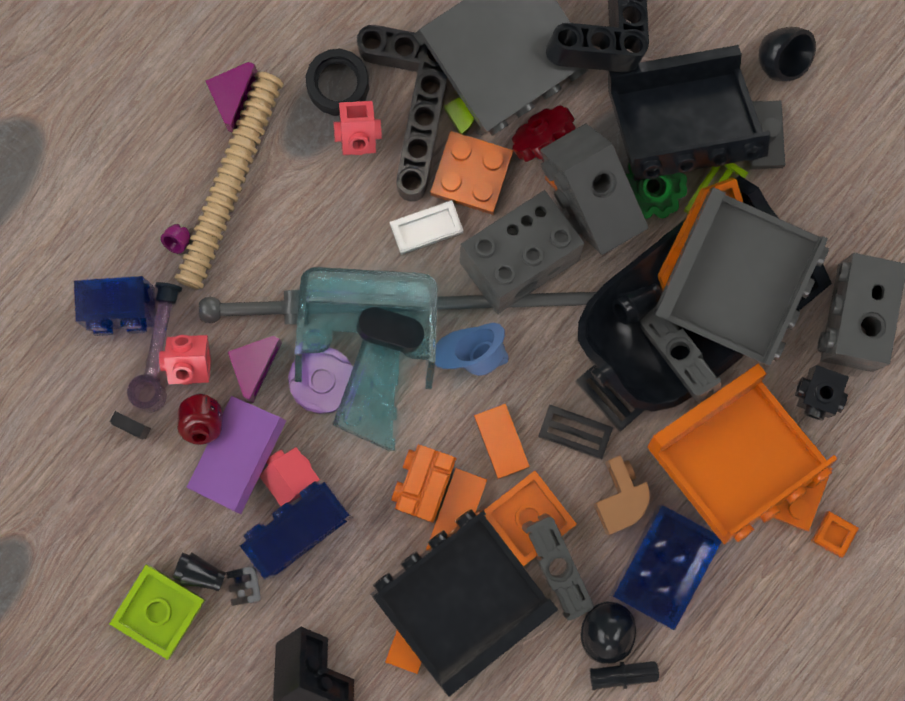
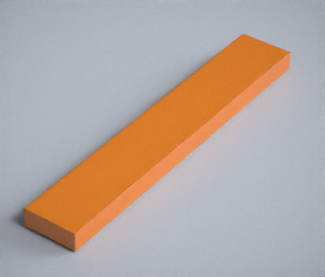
(462, 495)

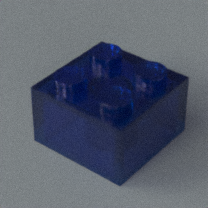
(115, 305)

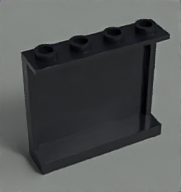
(686, 113)
(462, 601)

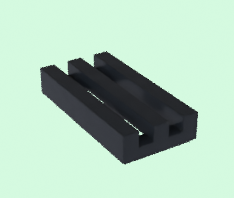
(548, 422)
(620, 425)
(239, 585)

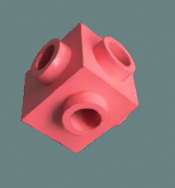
(357, 128)
(186, 359)

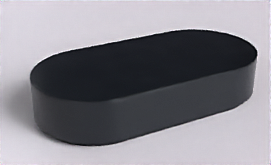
(390, 329)

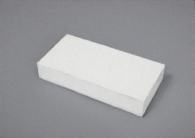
(426, 227)

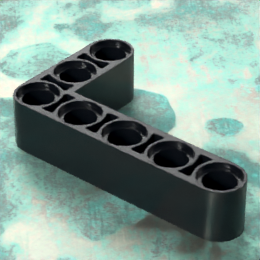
(611, 39)
(421, 102)

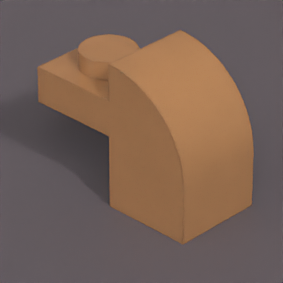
(630, 502)

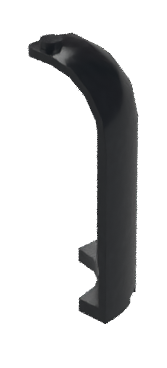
(626, 355)

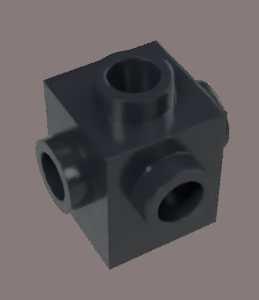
(831, 386)

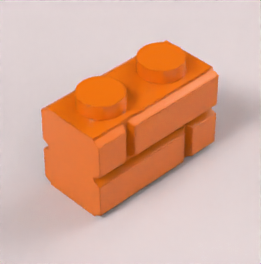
(424, 483)

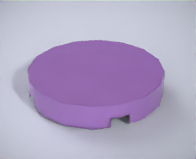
(322, 382)

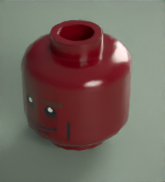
(199, 419)

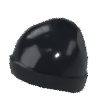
(787, 53)
(608, 633)

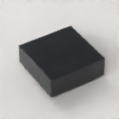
(130, 425)

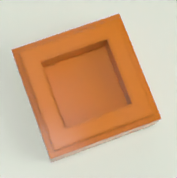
(834, 534)

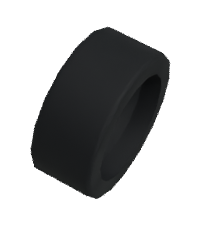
(328, 58)

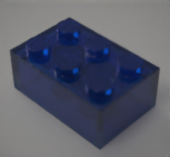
(295, 529)
(666, 567)

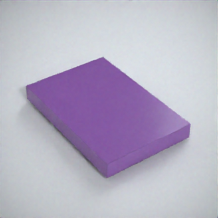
(237, 456)

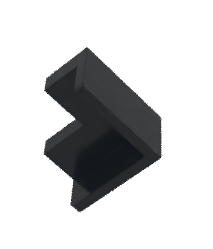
(303, 670)

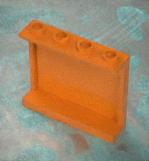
(739, 456)

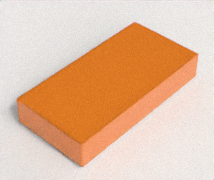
(501, 441)

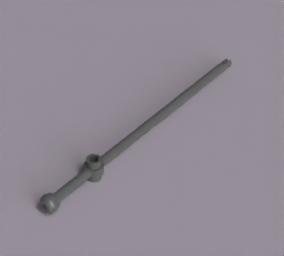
(211, 309)

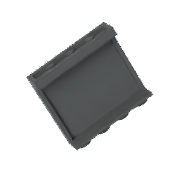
(498, 55)
(741, 277)

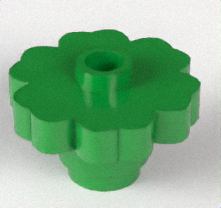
(664, 199)

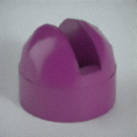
(175, 238)

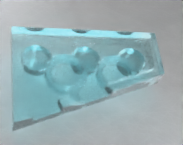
(369, 396)

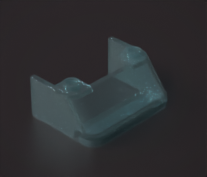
(337, 296)

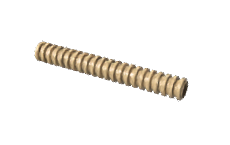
(229, 180)

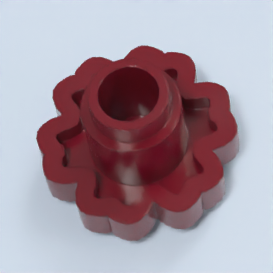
(541, 131)

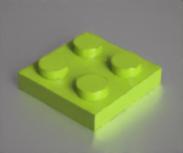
(157, 612)

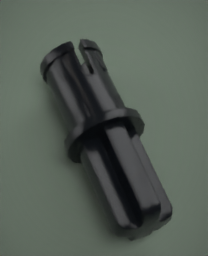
(624, 675)

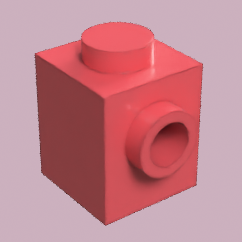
(288, 475)

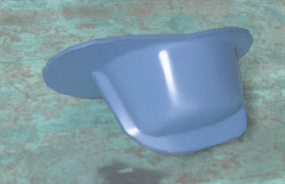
(474, 349)

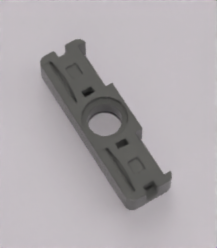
(692, 370)
(567, 586)

